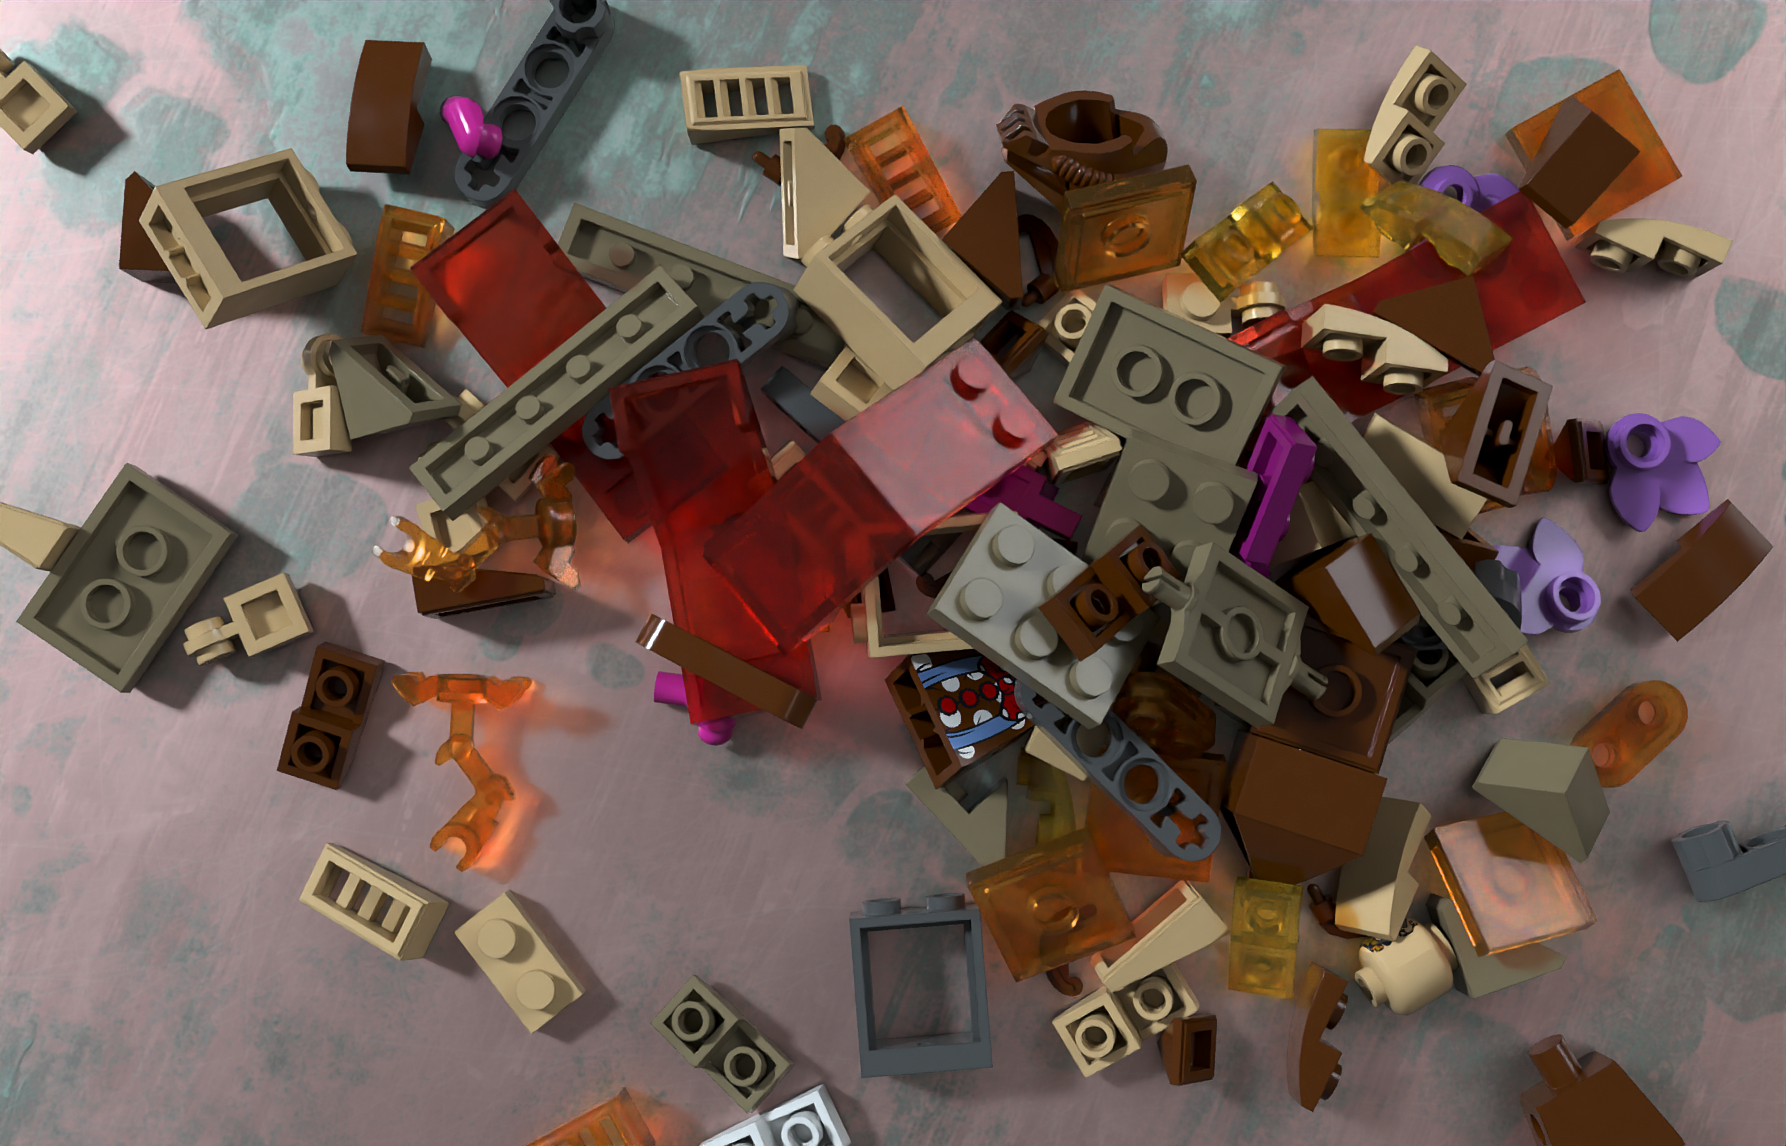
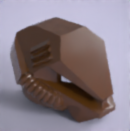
(1079, 143)

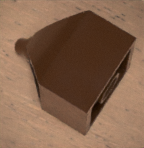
(1296, 809)

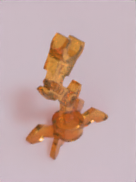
(552, 523)
(477, 818)

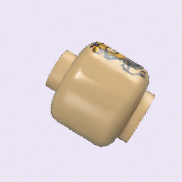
(1406, 971)

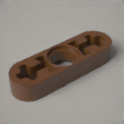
(726, 671)

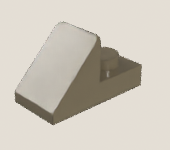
(978, 829)

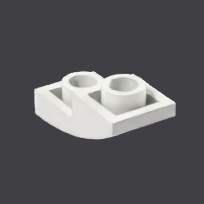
(799, 1121)

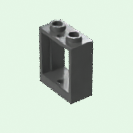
(926, 1052)

